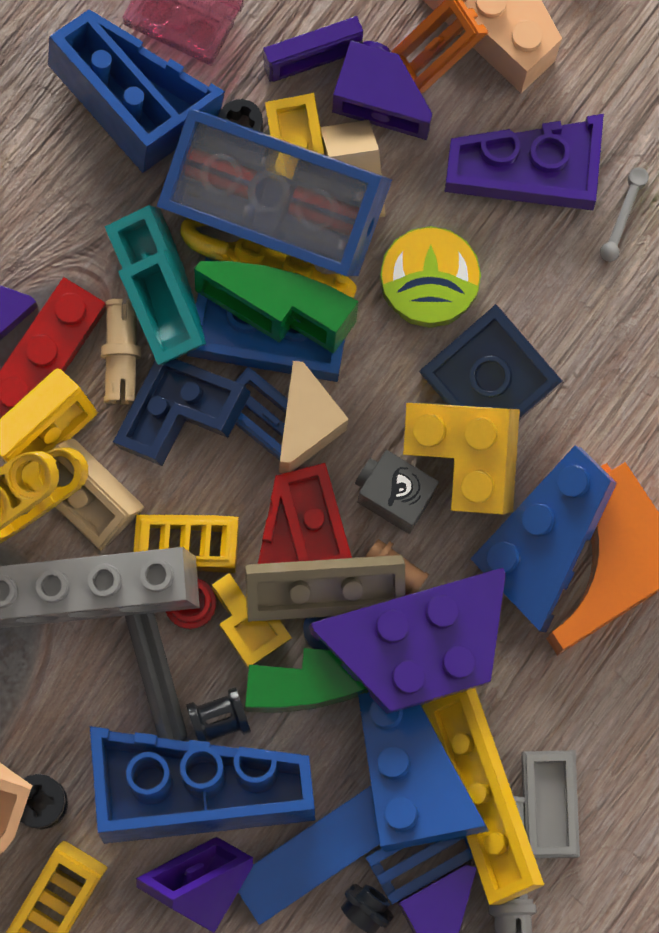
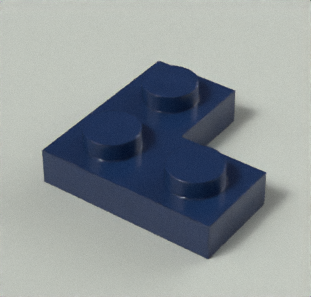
(176, 395)

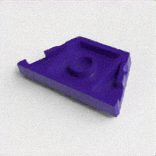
(420, 642)

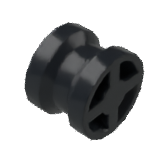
(48, 810)

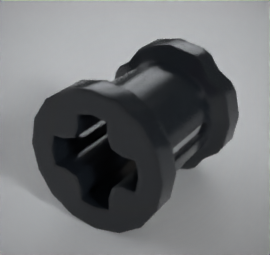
(204, 712)

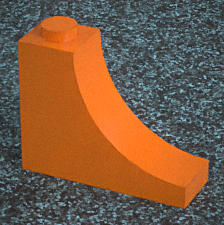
(622, 561)

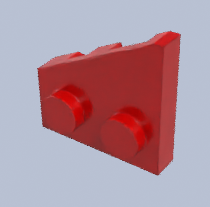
(303, 519)

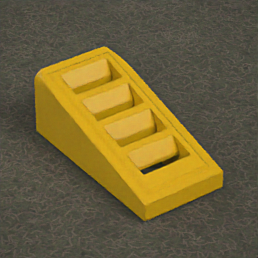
(206, 524)
(76, 861)

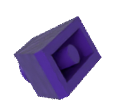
(381, 90)

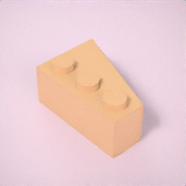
(519, 39)

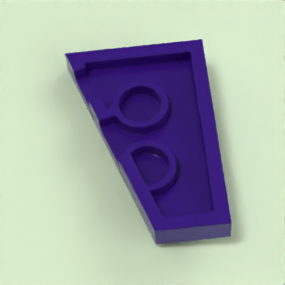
(531, 166)

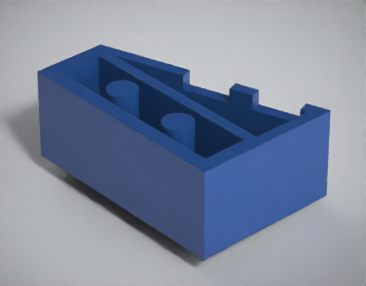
(127, 87)

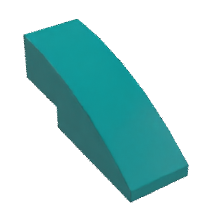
(156, 283)

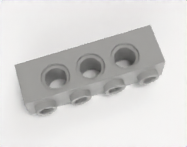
(98, 587)

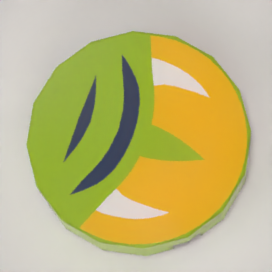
(430, 276)

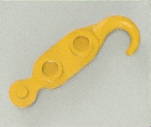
(253, 253)

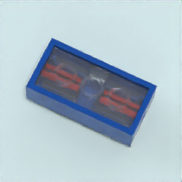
(274, 193)

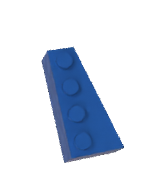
(185, 788)

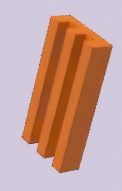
(464, 21)

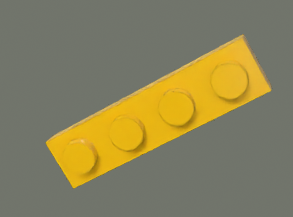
(503, 852)

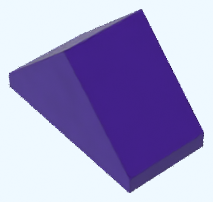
(200, 881)
(440, 904)

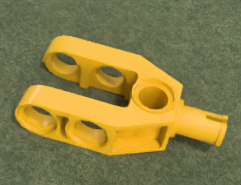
(35, 487)

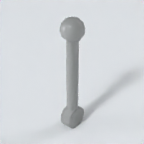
(637, 180)

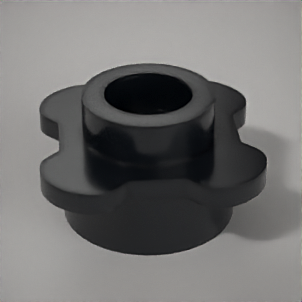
(367, 908)

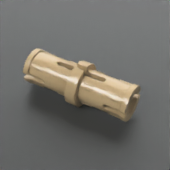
(120, 352)

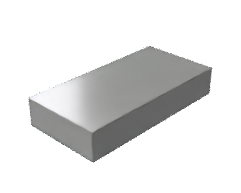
(551, 803)

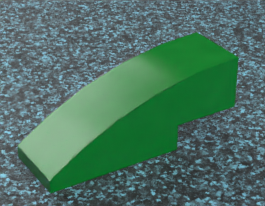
(278, 301)
(316, 685)

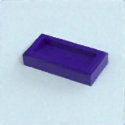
(311, 49)

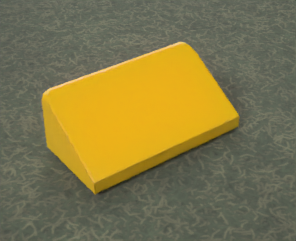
(45, 417)

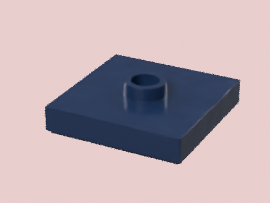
(492, 368)

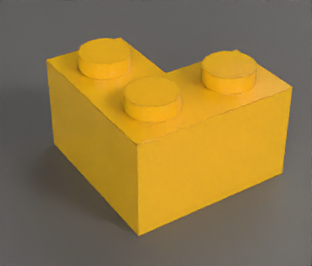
(482, 449)

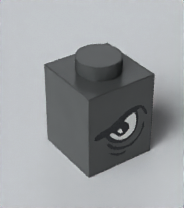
(395, 490)

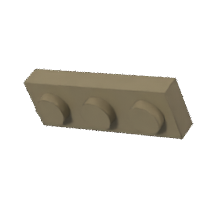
(321, 586)

